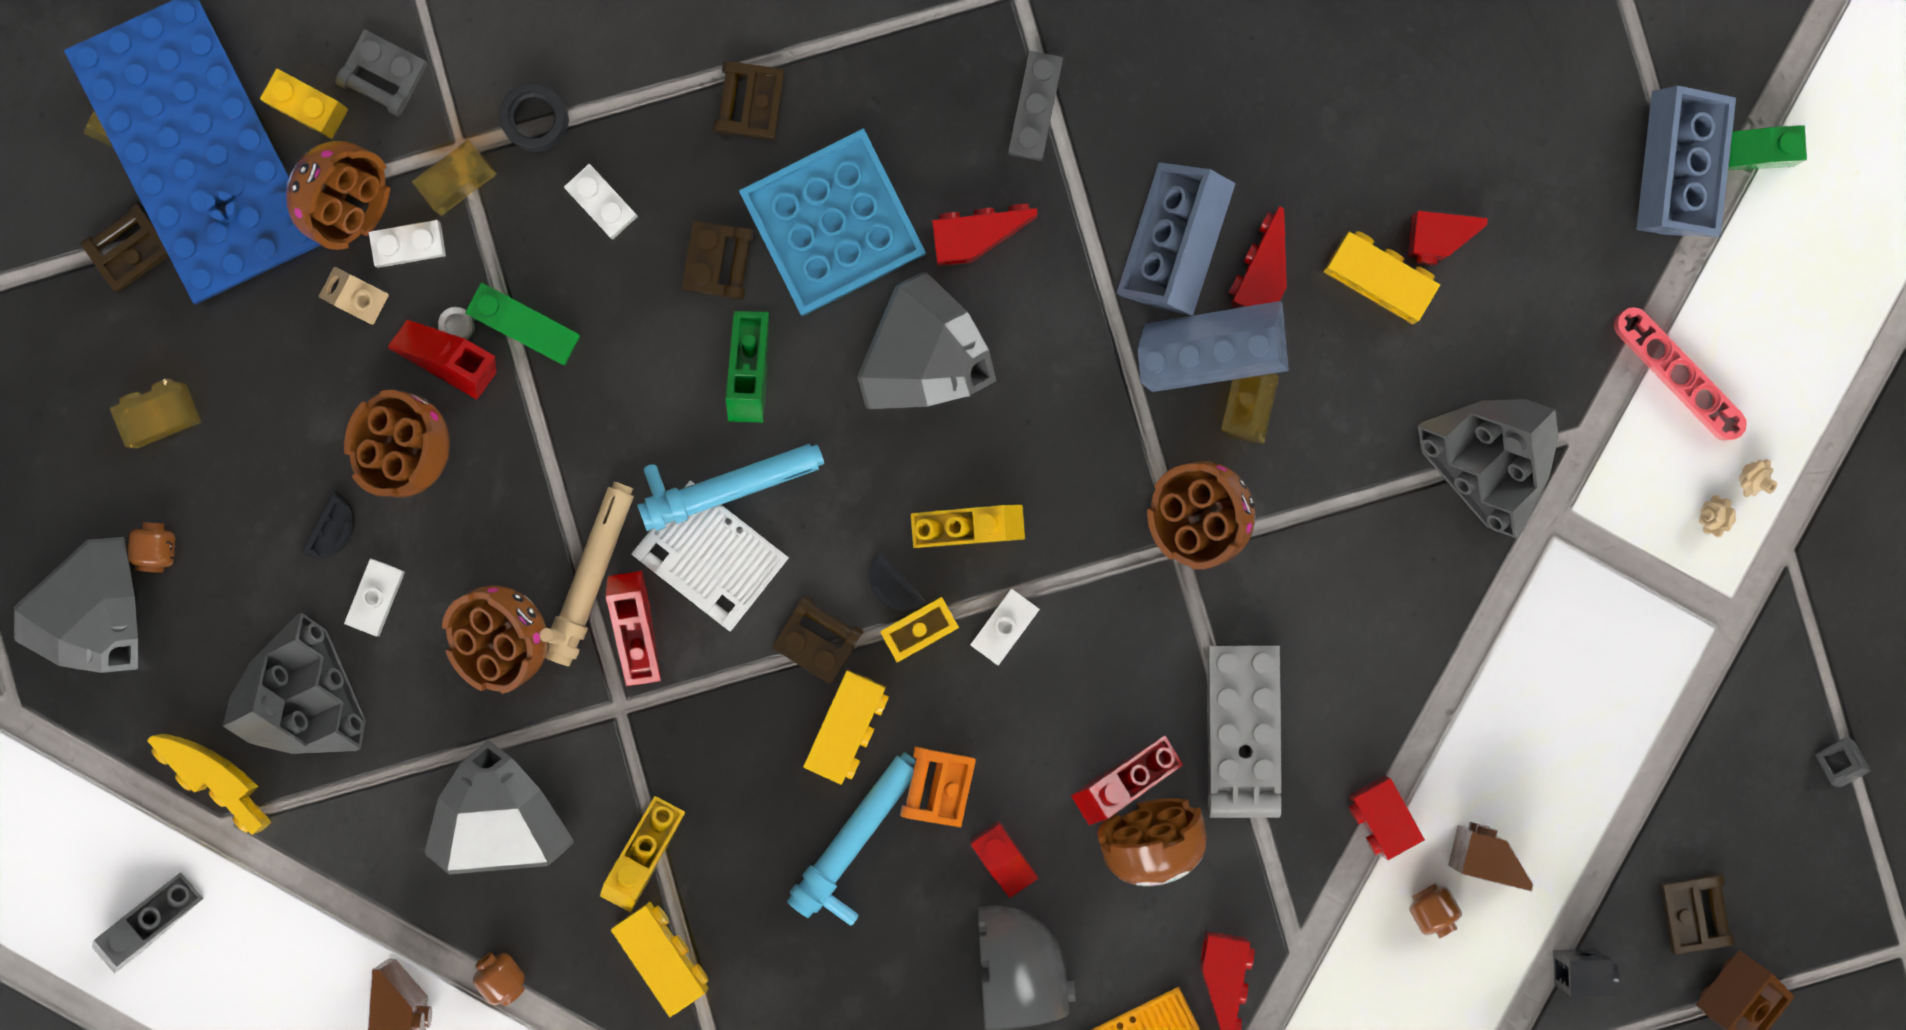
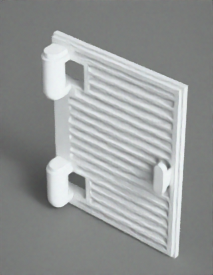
(713, 560)

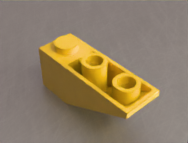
(968, 526)
(641, 854)

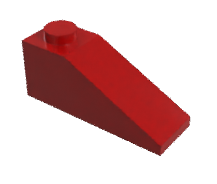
(633, 627)

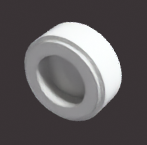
(456, 322)

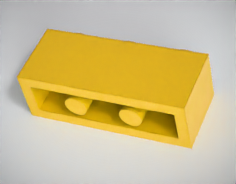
(1382, 276)
(846, 727)
(661, 958)

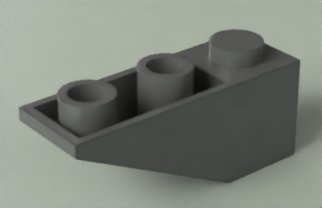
(146, 923)

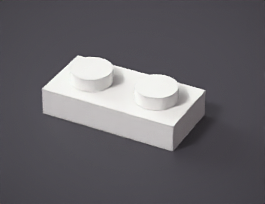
(600, 201)
(407, 243)

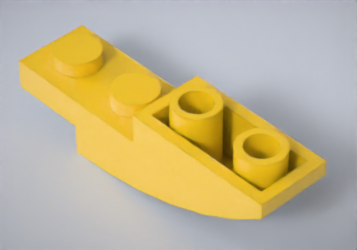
(203, 768)

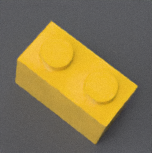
(304, 103)
(919, 629)

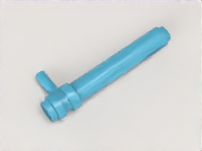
(679, 504)
(821, 878)

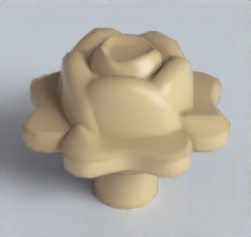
(1757, 477)
(1717, 516)

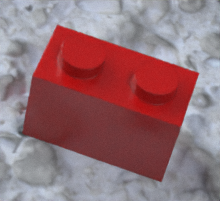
(1385, 817)

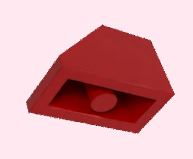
(1440, 234)
(1003, 859)

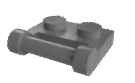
(387, 63)

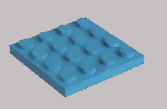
(832, 222)

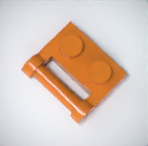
(948, 788)

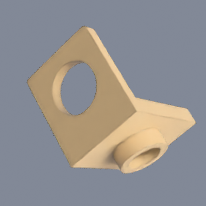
(354, 295)

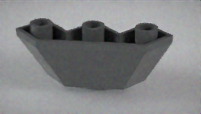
(924, 350)
(1494, 457)
(83, 611)
(297, 695)
(494, 818)

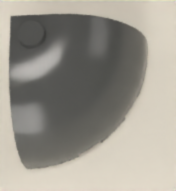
(1021, 970)

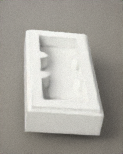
(374, 597)
(1004, 627)

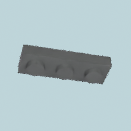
(1035, 105)

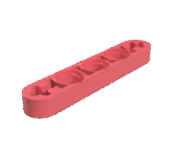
(1696, 381)

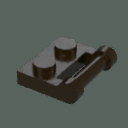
(760, 102)
(132, 256)
(706, 259)
(812, 650)
(1686, 914)

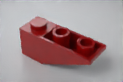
(969, 237)
(1266, 271)
(446, 357)
(1126, 781)
(1223, 970)

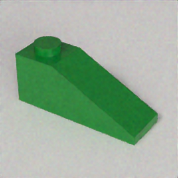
(1768, 148)
(522, 324)
(747, 367)

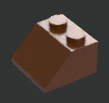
(1486, 856)
(1744, 996)
(397, 1000)

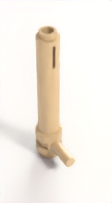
(571, 623)

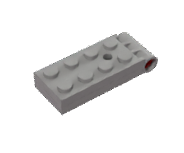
(1241, 712)

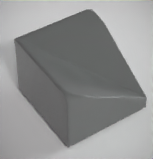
(1842, 762)

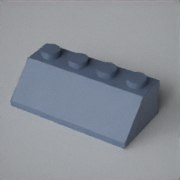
(1686, 162)
(1176, 238)
(1213, 347)

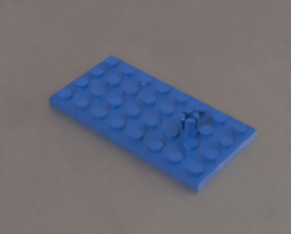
(191, 146)

